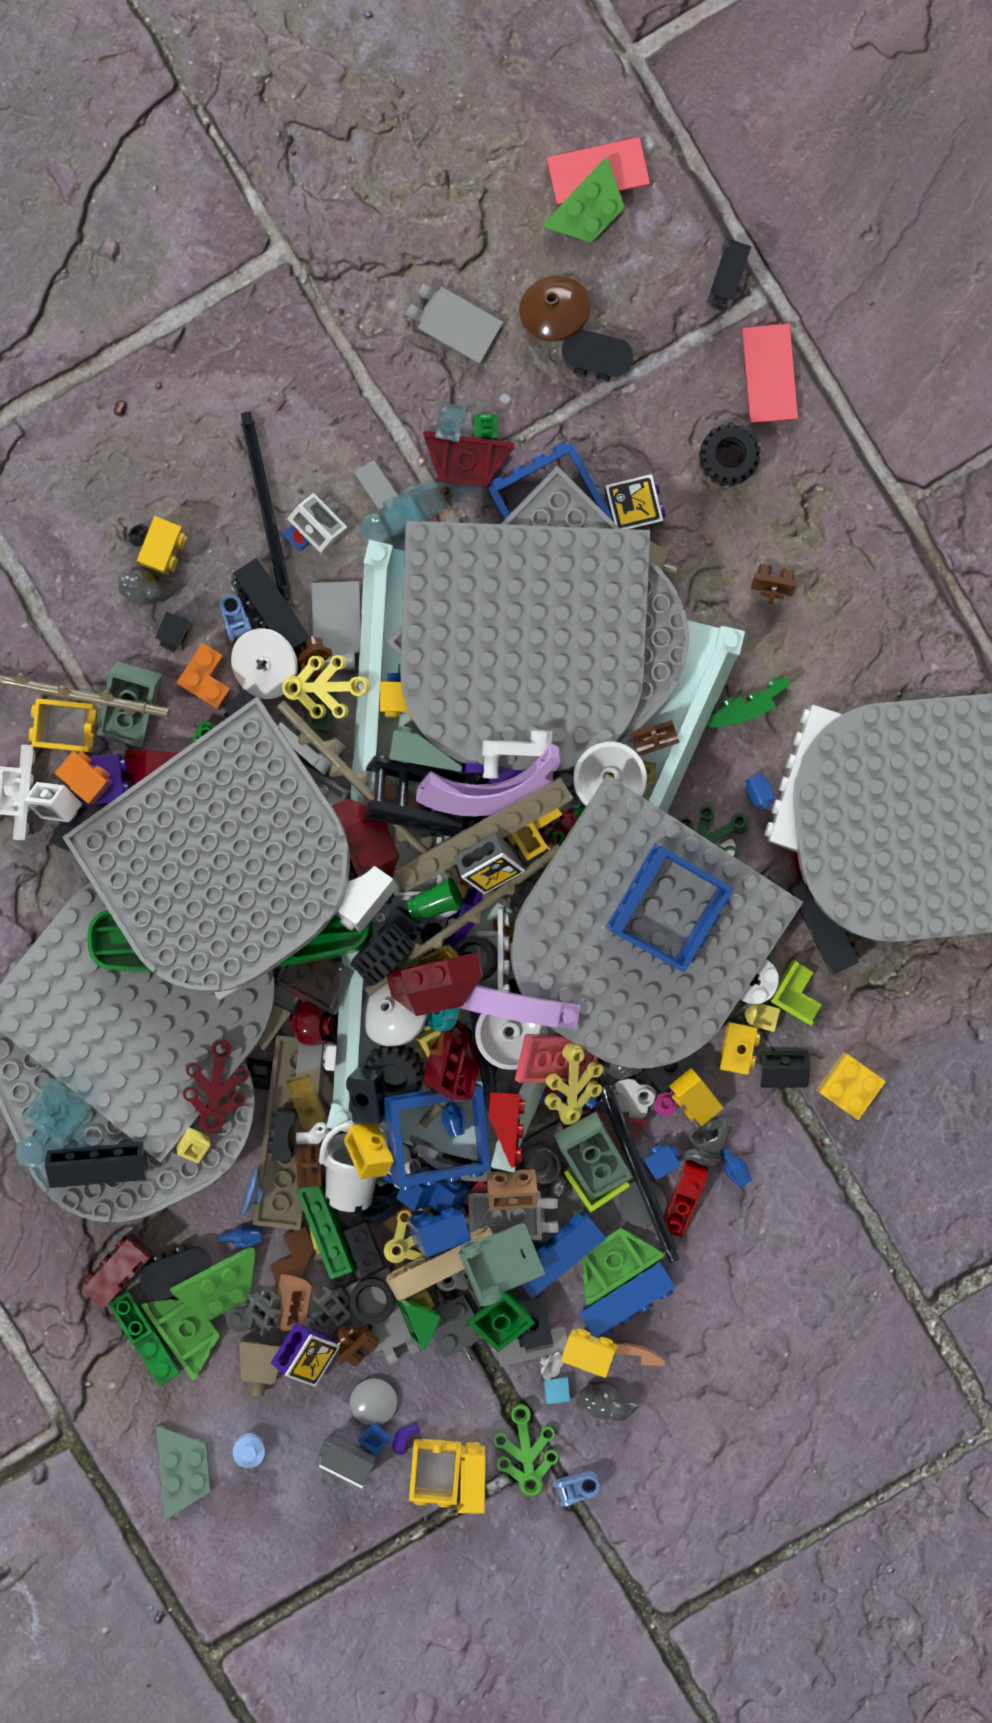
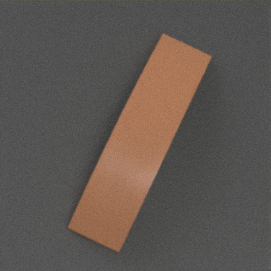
(647, 1356)

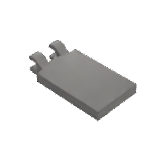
(455, 323)
(338, 618)
(503, 1219)
(391, 1331)

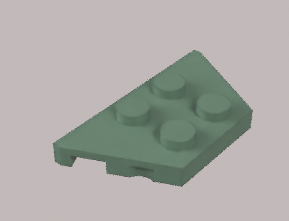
(182, 1470)

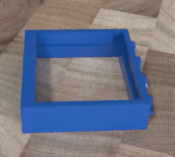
(538, 463)
(638, 887)
(428, 1097)

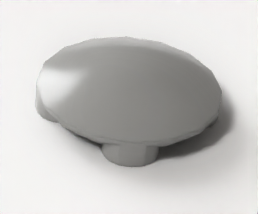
(373, 1401)

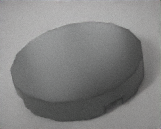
(634, 1208)

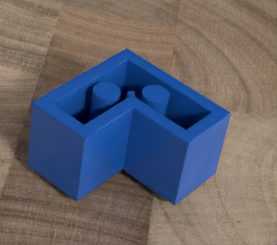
(439, 1196)
(438, 1233)

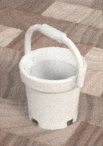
(342, 1180)

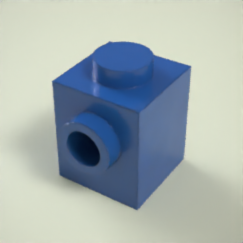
(662, 1160)

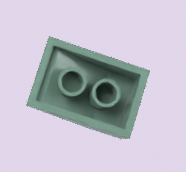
(134, 685)
(416, 750)
(593, 1156)

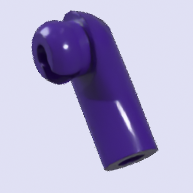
(402, 1437)

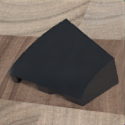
(382, 1206)

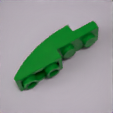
(737, 711)
(145, 1338)

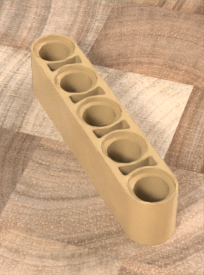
(431, 1269)

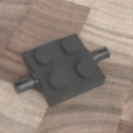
(453, 1331)

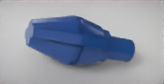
(454, 1119)
(736, 1168)
(243, 1236)

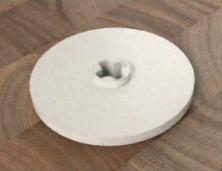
(249, 655)

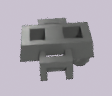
(322, 1315)
(265, 1317)

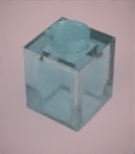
(450, 422)

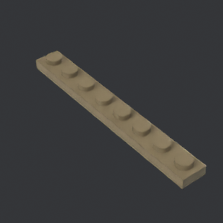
(502, 823)

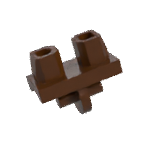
(774, 586)
(314, 648)
(655, 738)
(308, 1165)
(353, 1341)

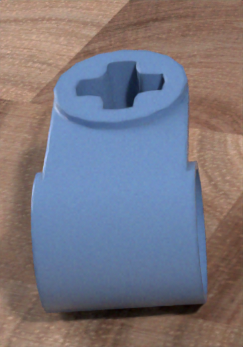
(235, 619)
(575, 1489)

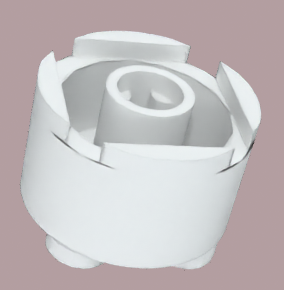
(765, 987)

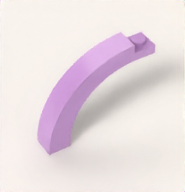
(487, 798)
(523, 1008)

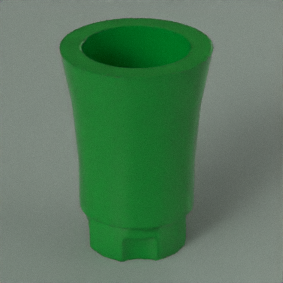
(435, 901)

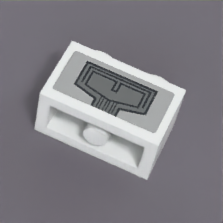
(317, 523)
(52, 802)

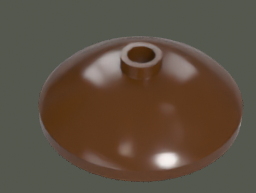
(558, 318)

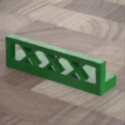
(327, 1230)

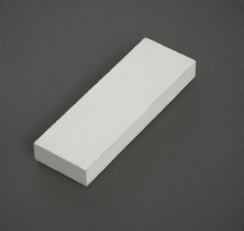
(329, 1055)

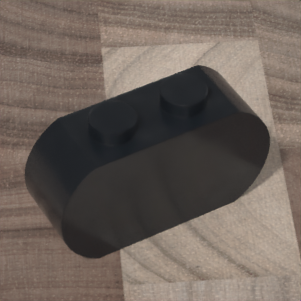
(597, 356)
(173, 1269)

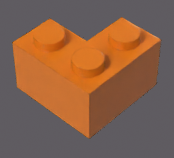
(198, 677)
(83, 778)

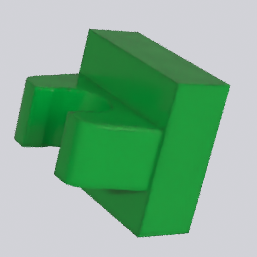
(486, 426)

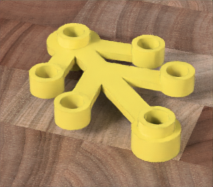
(322, 687)
(572, 1110)
(404, 1245)

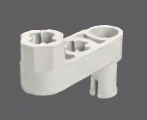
(495, 748)
(318, 760)

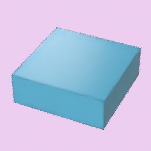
(557, 1390)

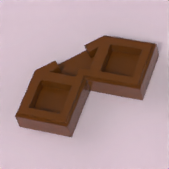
(301, 1248)

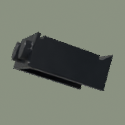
(728, 274)

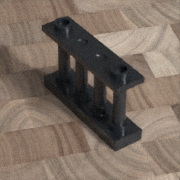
(401, 813)

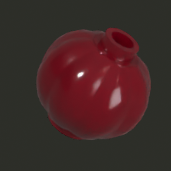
(311, 1022)

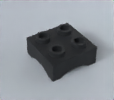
(280, 1143)

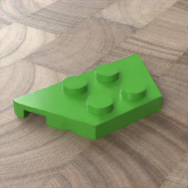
(589, 206)
(615, 1262)
(218, 1286)
(184, 1331)

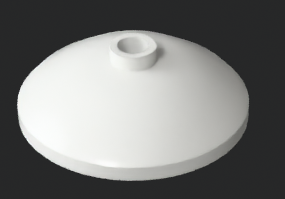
(605, 758)
(392, 1026)
(496, 1045)

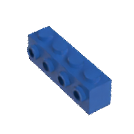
(565, 1250)
(627, 1299)

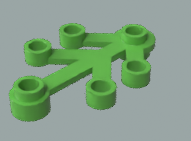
(526, 1453)

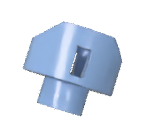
(248, 1450)

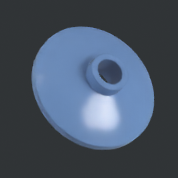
(252, 1194)

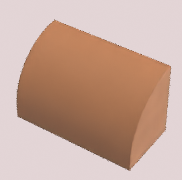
(295, 1301)

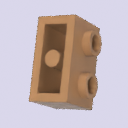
(512, 1189)

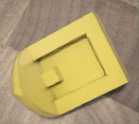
(762, 1016)

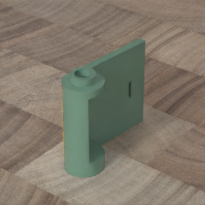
(499, 1263)

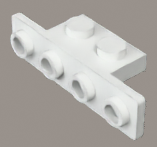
(14, 789)
(502, 944)

